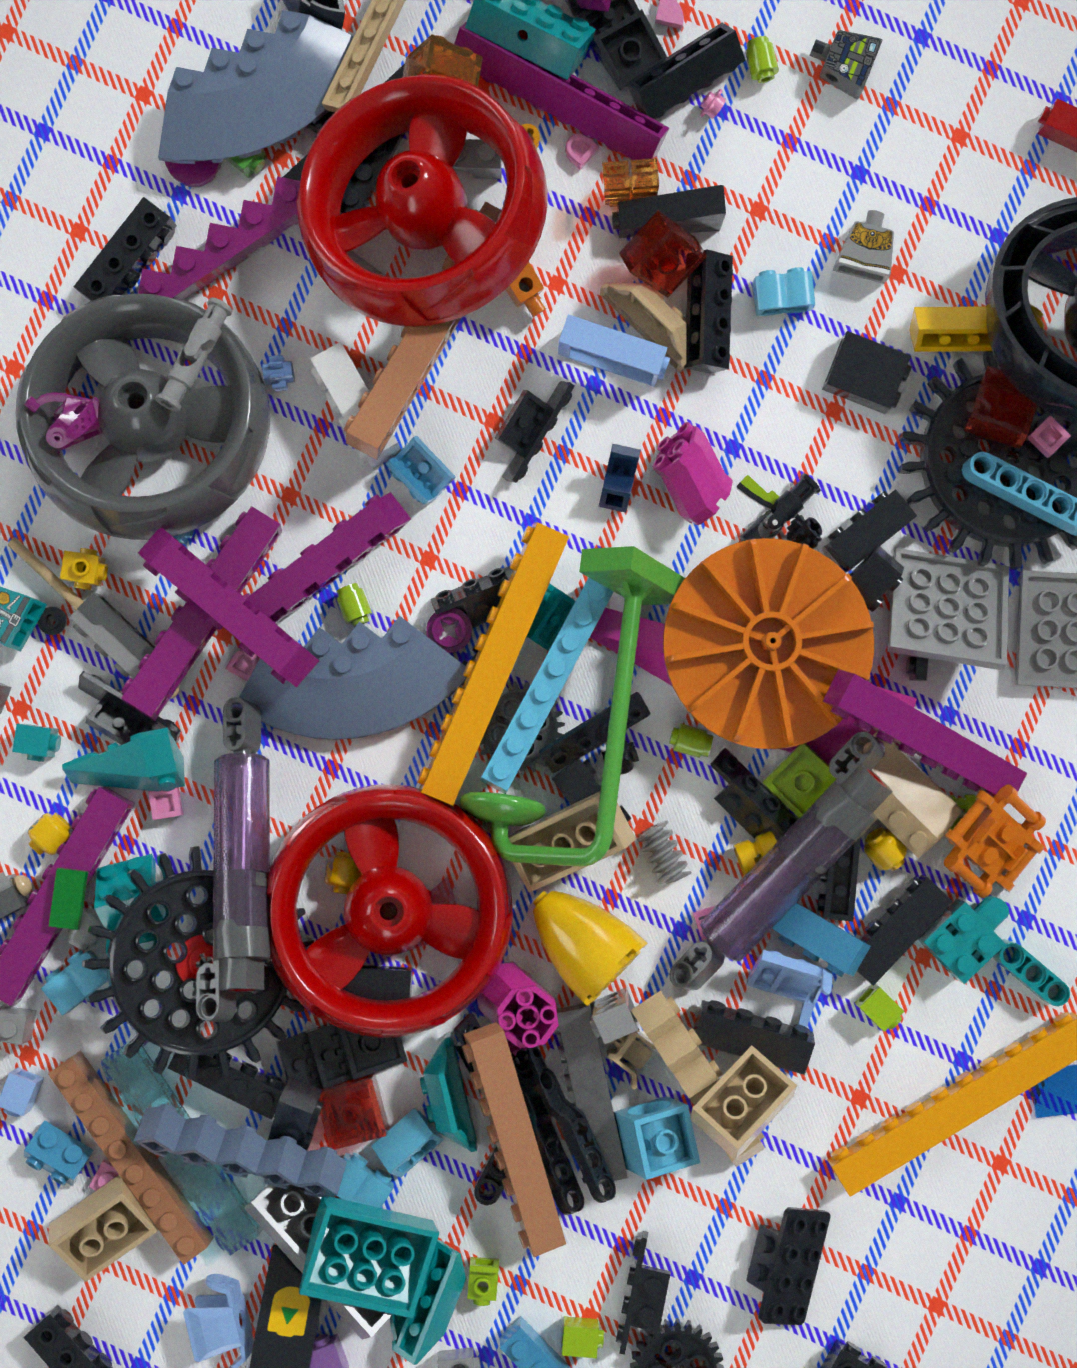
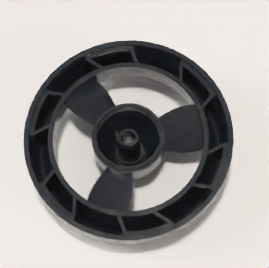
(1014, 335)

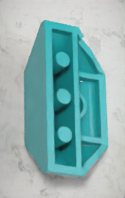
(448, 1096)
(435, 1306)

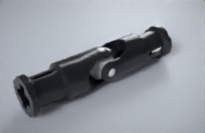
(783, 509)

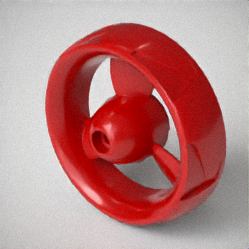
(421, 199)
(334, 959)

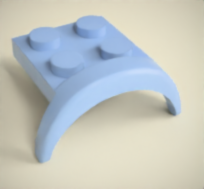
(791, 979)

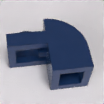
(619, 478)

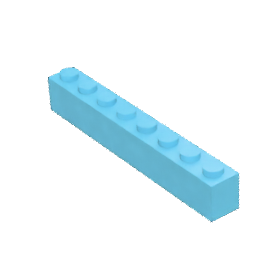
(546, 686)

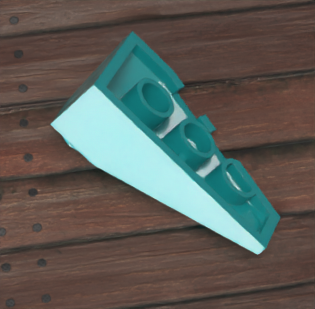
(145, 763)

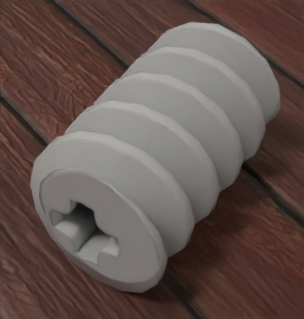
(663, 853)

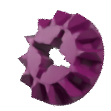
(463, 630)

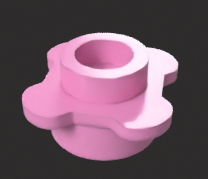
(712, 104)

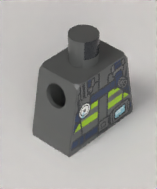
(847, 60)

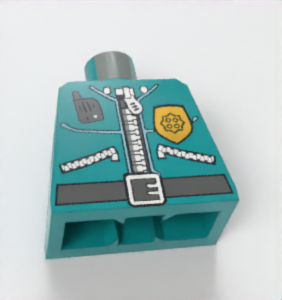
(18, 617)

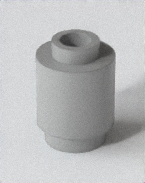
(82, 938)

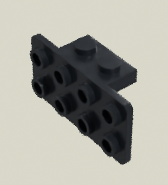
(787, 1264)

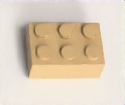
(743, 1102)
(100, 1229)

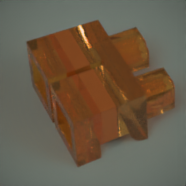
(621, 187)

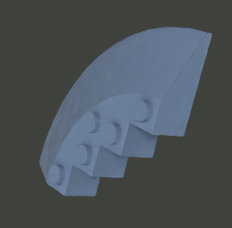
(252, 95)
(358, 684)

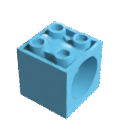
(657, 1137)

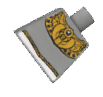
(867, 250)

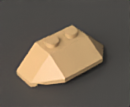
(650, 317)

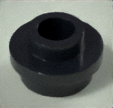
(60, 624)

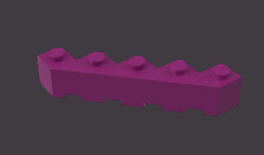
(226, 245)
(329, 558)
(227, 608)

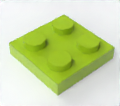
(800, 779)

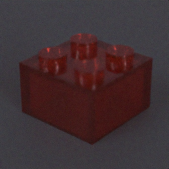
(662, 254)
(1000, 410)
(353, 1112)

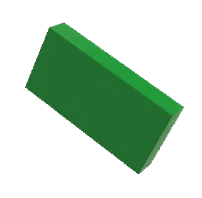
(68, 898)

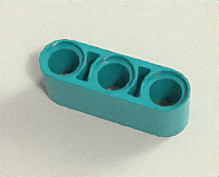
(1040, 982)

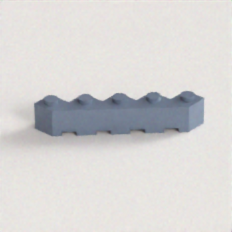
(240, 1151)

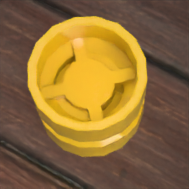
(747, 851)

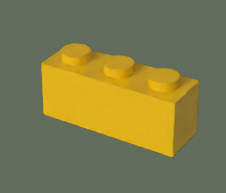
(949, 329)

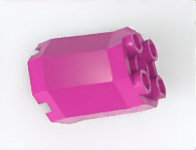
(692, 473)
(519, 1006)

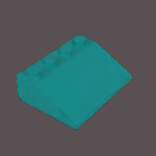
(368, 1256)

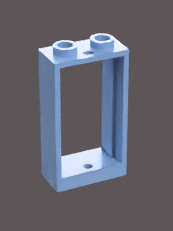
(613, 351)

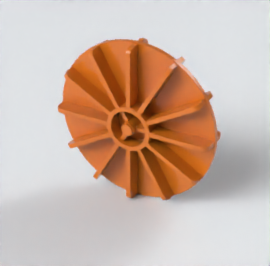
(762, 640)

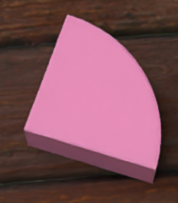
(670, 14)

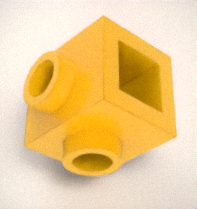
(84, 568)

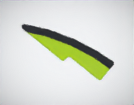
(757, 493)

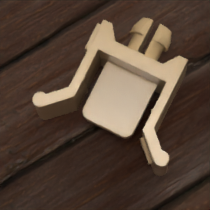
(633, 1052)

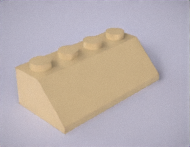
(917, 808)

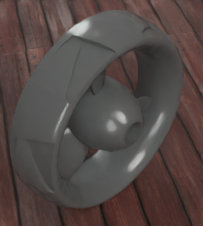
(136, 424)

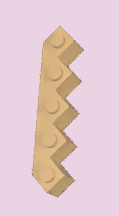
(682, 1055)

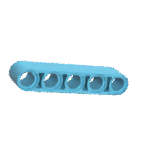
(1016, 492)

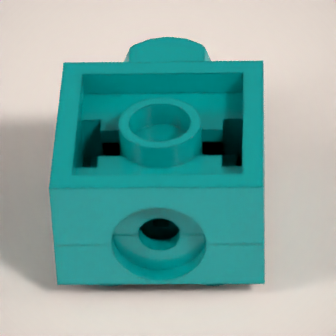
(968, 939)

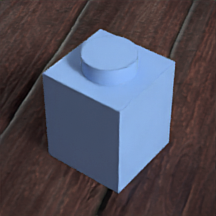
(20, 1092)

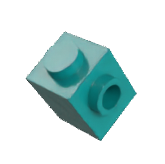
(36, 741)

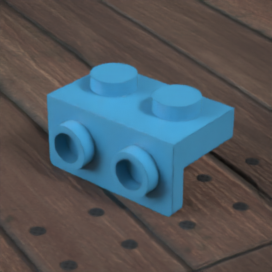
(420, 471)
(57, 1154)

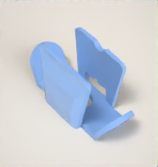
(215, 1321)

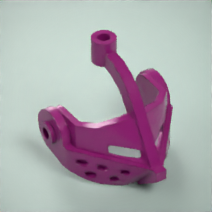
(70, 418)

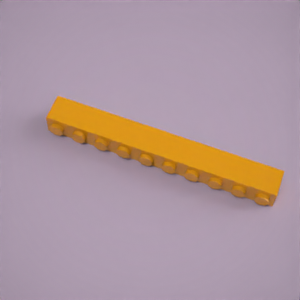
(493, 662)
(956, 1105)

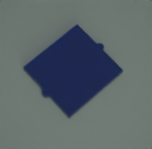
(1056, 1093)

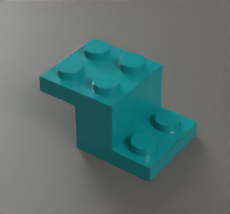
(114, 881)

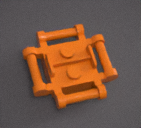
(994, 841)

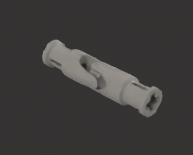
(200, 344)

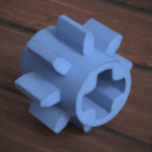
(278, 373)

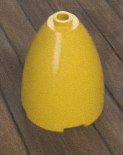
(584, 942)

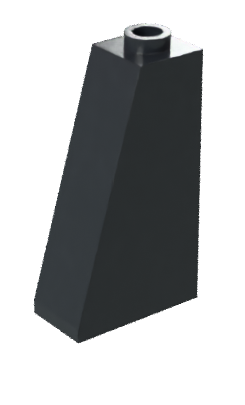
(691, 209)

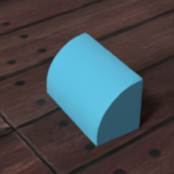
(407, 1143)

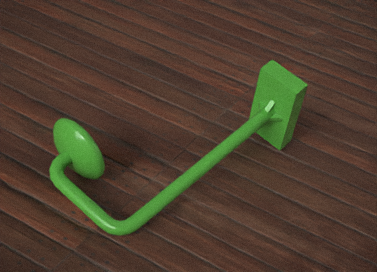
(641, 583)

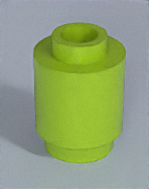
(761, 59)
(353, 604)
(691, 740)

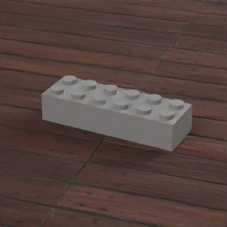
(288, 1221)

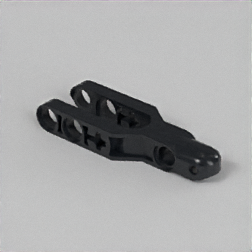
(546, 1100)

